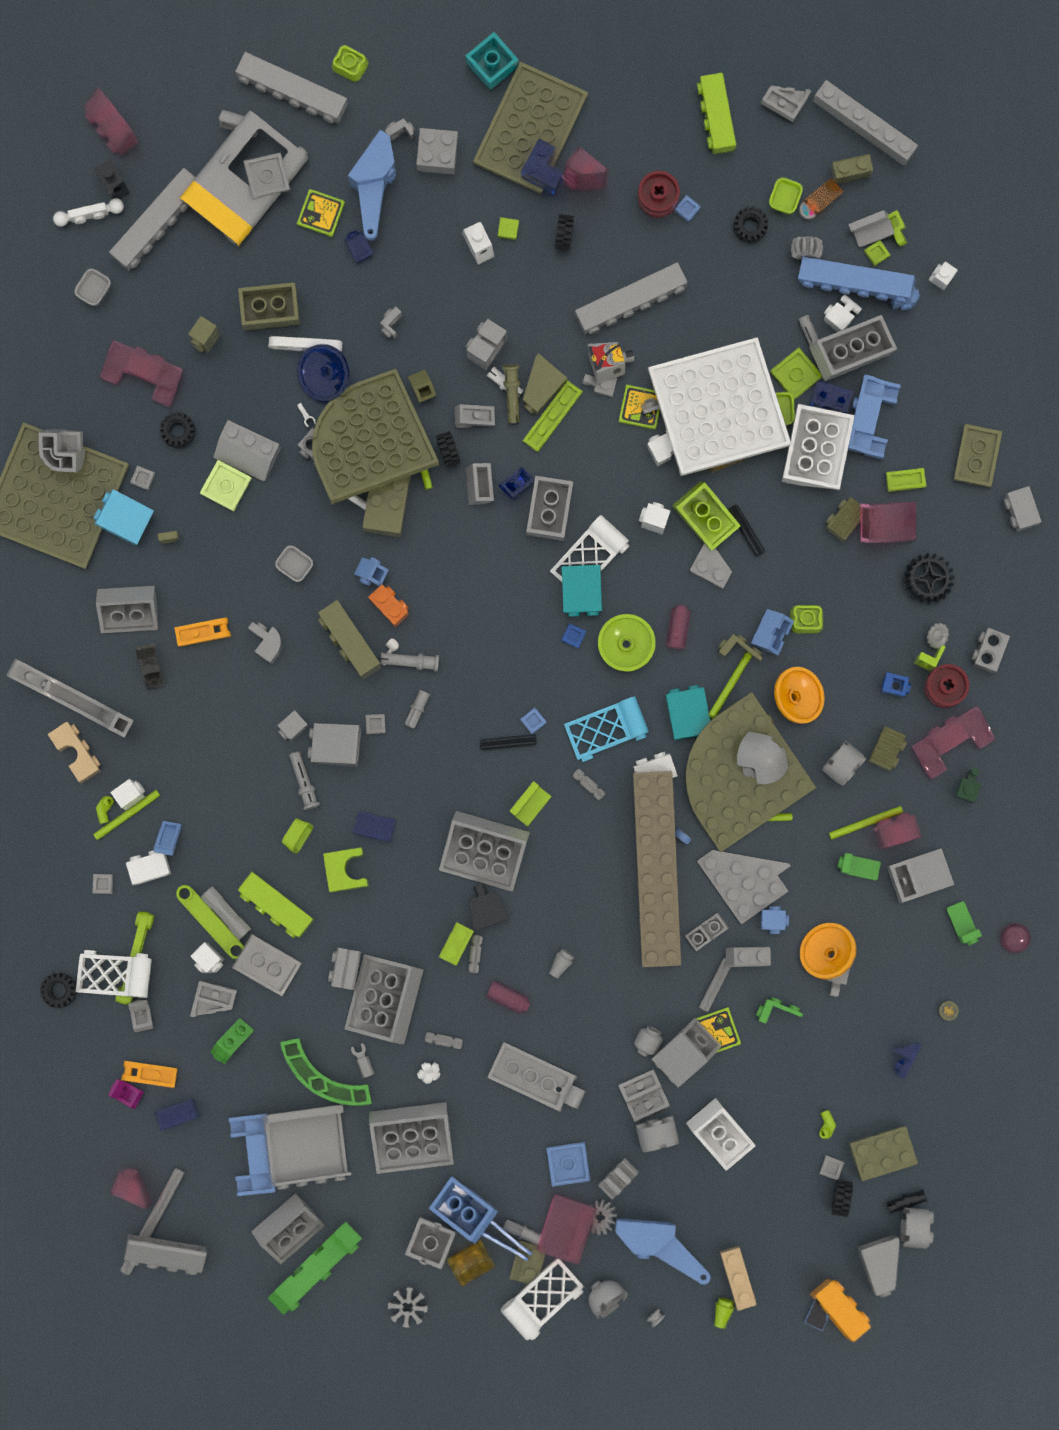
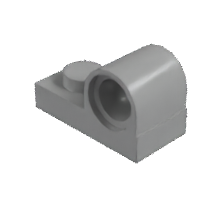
(473, 415)

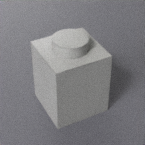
(292, 726)

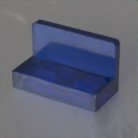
(374, 826)

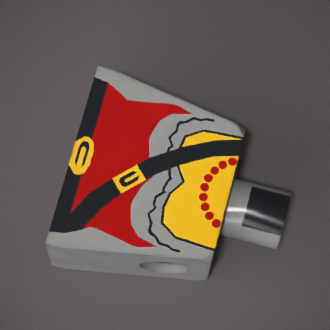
(608, 360)

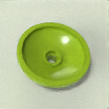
(630, 629)

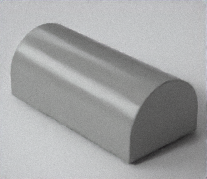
(229, 120)

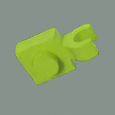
(898, 225)

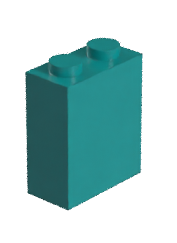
(582, 590)
(687, 712)

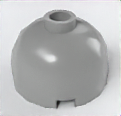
(605, 1297)

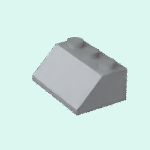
(246, 451)
(127, 609)
(288, 1228)

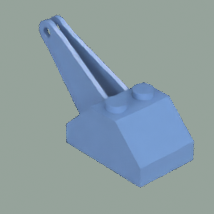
(370, 177)
(470, 1214)
(659, 1240)

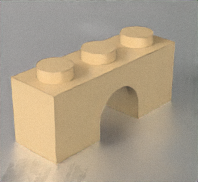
(85, 764)
(738, 1278)

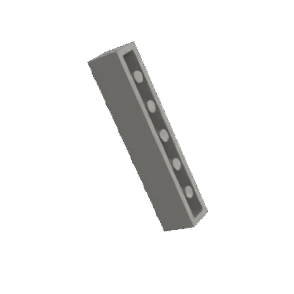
(291, 88)
(865, 123)
(152, 222)
(631, 298)

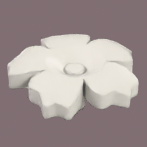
(429, 1072)

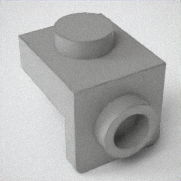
(396, 129)
(389, 320)
(141, 1015)

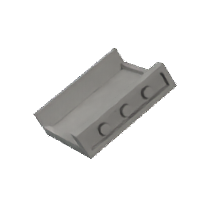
(305, 1146)

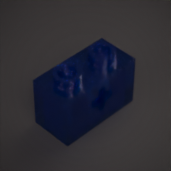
(177, 1114)

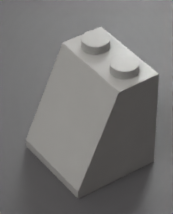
(335, 744)
(686, 1052)
(880, 1264)

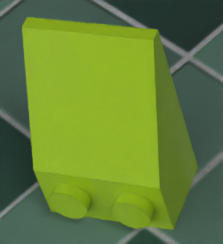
(706, 515)

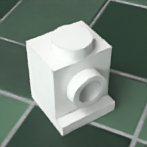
(943, 275)

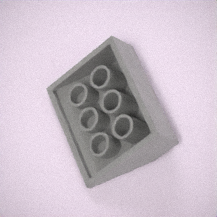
(484, 851)
(383, 999)
(411, 1138)

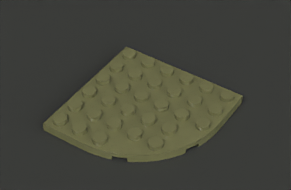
(369, 438)
(718, 790)

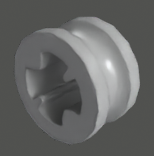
(655, 1317)

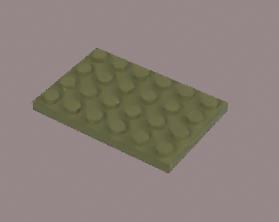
(531, 110)

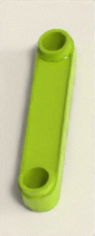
(209, 920)
(143, 921)

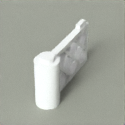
(603, 533)
(136, 974)
(521, 1315)

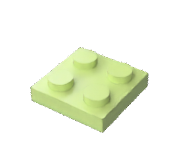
(225, 485)

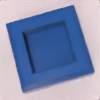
(573, 636)

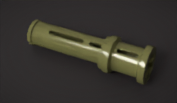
(512, 383)

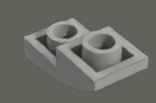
(707, 931)

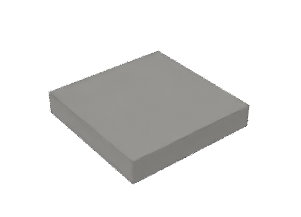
(266, 175)

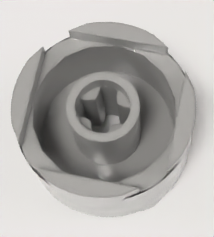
(843, 763)
(657, 1134)
(916, 1228)

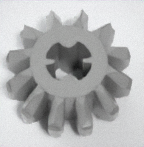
(806, 247)

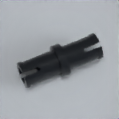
(907, 1201)

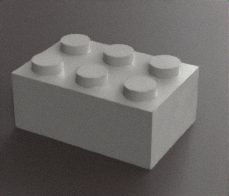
(549, 508)

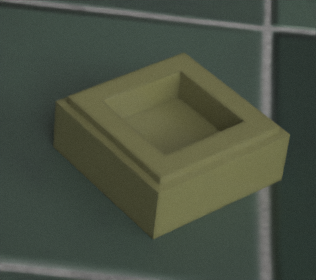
(168, 537)

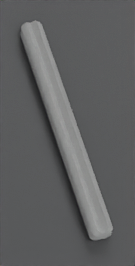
(157, 1211)

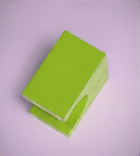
(336, 870)

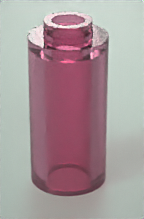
(678, 627)
(508, 997)

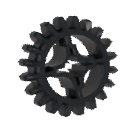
(937, 578)

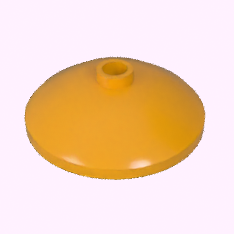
(806, 694)
(820, 944)

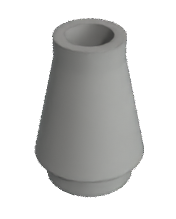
(561, 963)

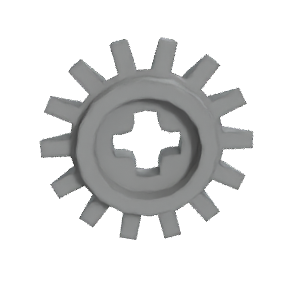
(607, 1212)

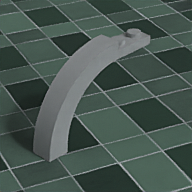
(70, 697)

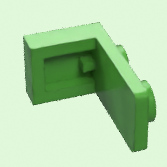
(859, 866)
(963, 923)
(764, 1011)
(231, 1041)

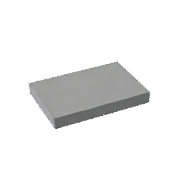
(266, 965)

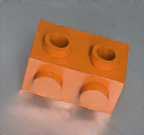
(388, 605)

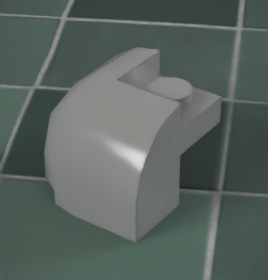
(62, 449)
(761, 758)

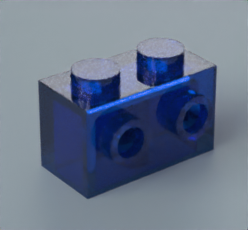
(831, 397)

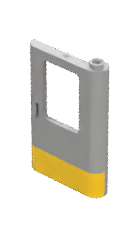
(226, 198)

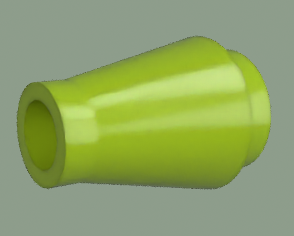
(723, 1311)

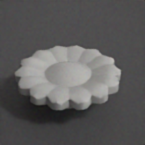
(937, 635)

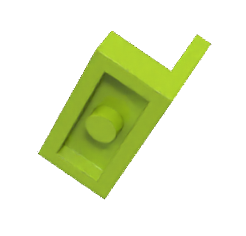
(928, 662)
(530, 804)

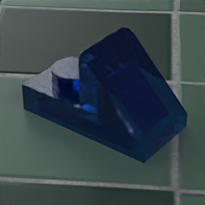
(516, 483)
(909, 1053)

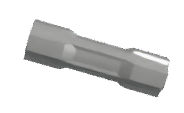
(226, 913)

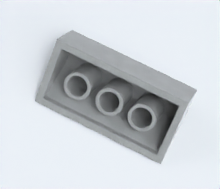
(165, 1253)

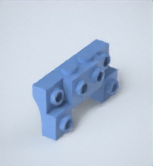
(866, 413)
(259, 1178)

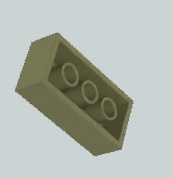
(387, 508)
(350, 640)

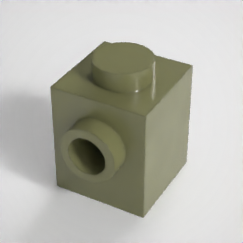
(422, 386)

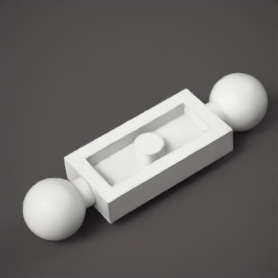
(94, 211)

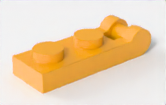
(201, 632)
(150, 1074)

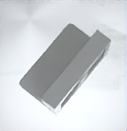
(872, 228)

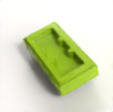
(906, 480)

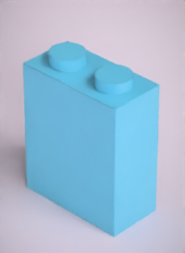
(122, 516)

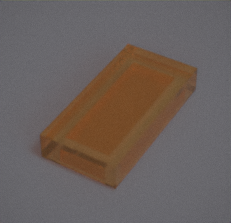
(823, 196)

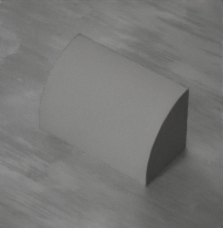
(479, 483)

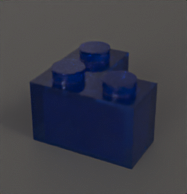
(538, 169)

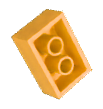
(841, 1309)

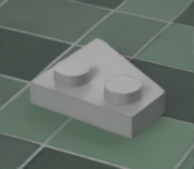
(785, 101)
(711, 567)
(212, 998)

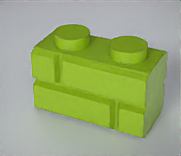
(456, 944)

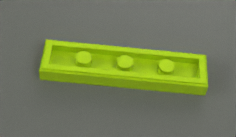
(552, 416)

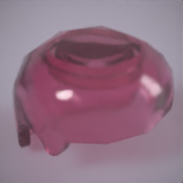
(1016, 938)

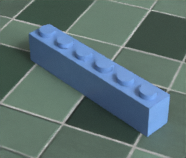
(856, 279)

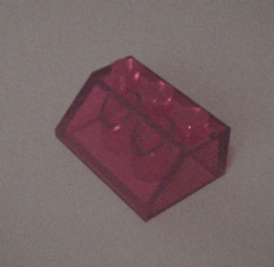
(109, 123)
(585, 172)
(566, 1229)

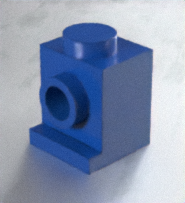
(887, 685)

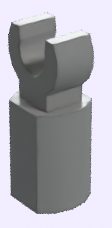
(363, 1062)

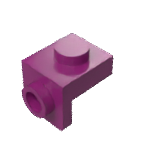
(125, 1093)

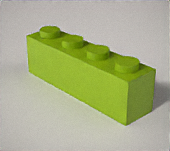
(717, 113)
(275, 904)

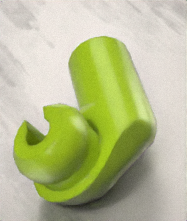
(102, 808)
(828, 1126)

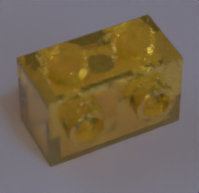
(471, 1261)

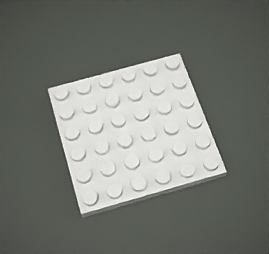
(719, 406)

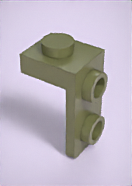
(727, 645)

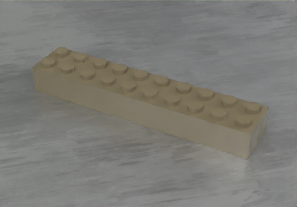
(656, 868)

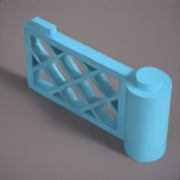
(630, 718)

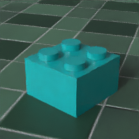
(492, 61)

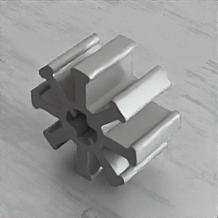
(618, 1179)
(408, 1300)

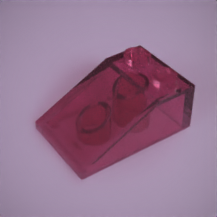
(888, 522)

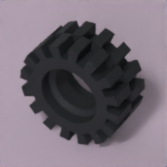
(564, 231)
(750, 235)
(173, 419)
(448, 449)
(68, 996)
(842, 1198)

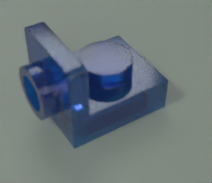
(358, 245)

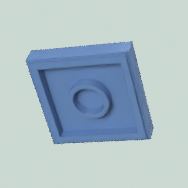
(568, 1164)

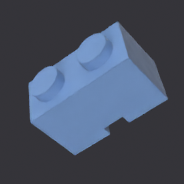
(771, 632)

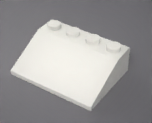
(818, 447)

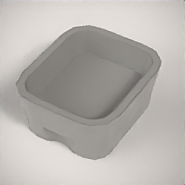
(92, 287)
(294, 563)

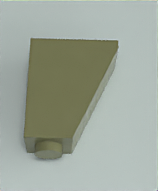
(542, 385)

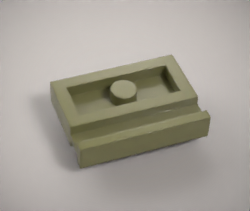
(524, 1270)

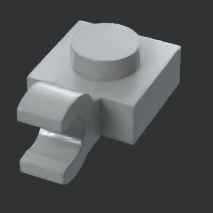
(605, 388)
(835, 987)

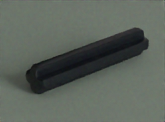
(747, 531)
(507, 742)

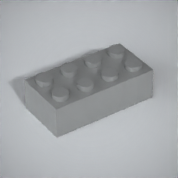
(853, 348)

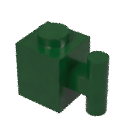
(967, 788)

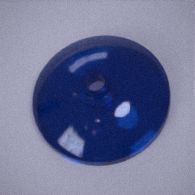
(314, 374)

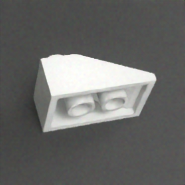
(720, 1134)

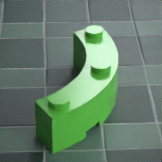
(318, 1083)
(314, 1268)

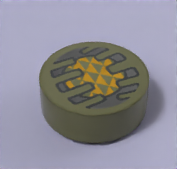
(948, 1010)

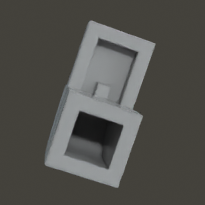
(271, 645)

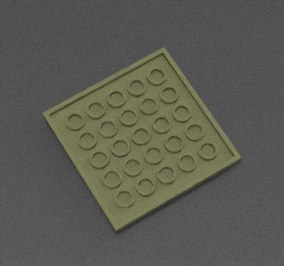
(52, 507)

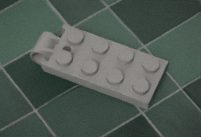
(535, 1078)

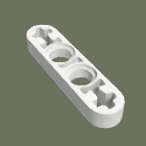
(300, 344)

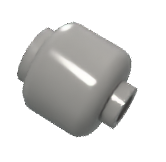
(648, 1041)

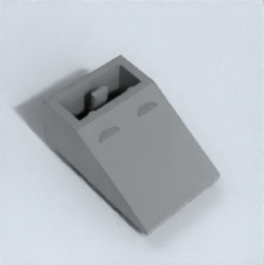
(920, 875)

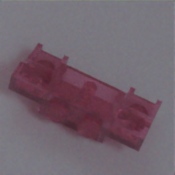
(143, 366)
(943, 739)

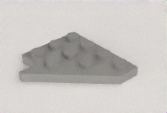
(744, 881)

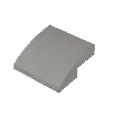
(644, 1096)

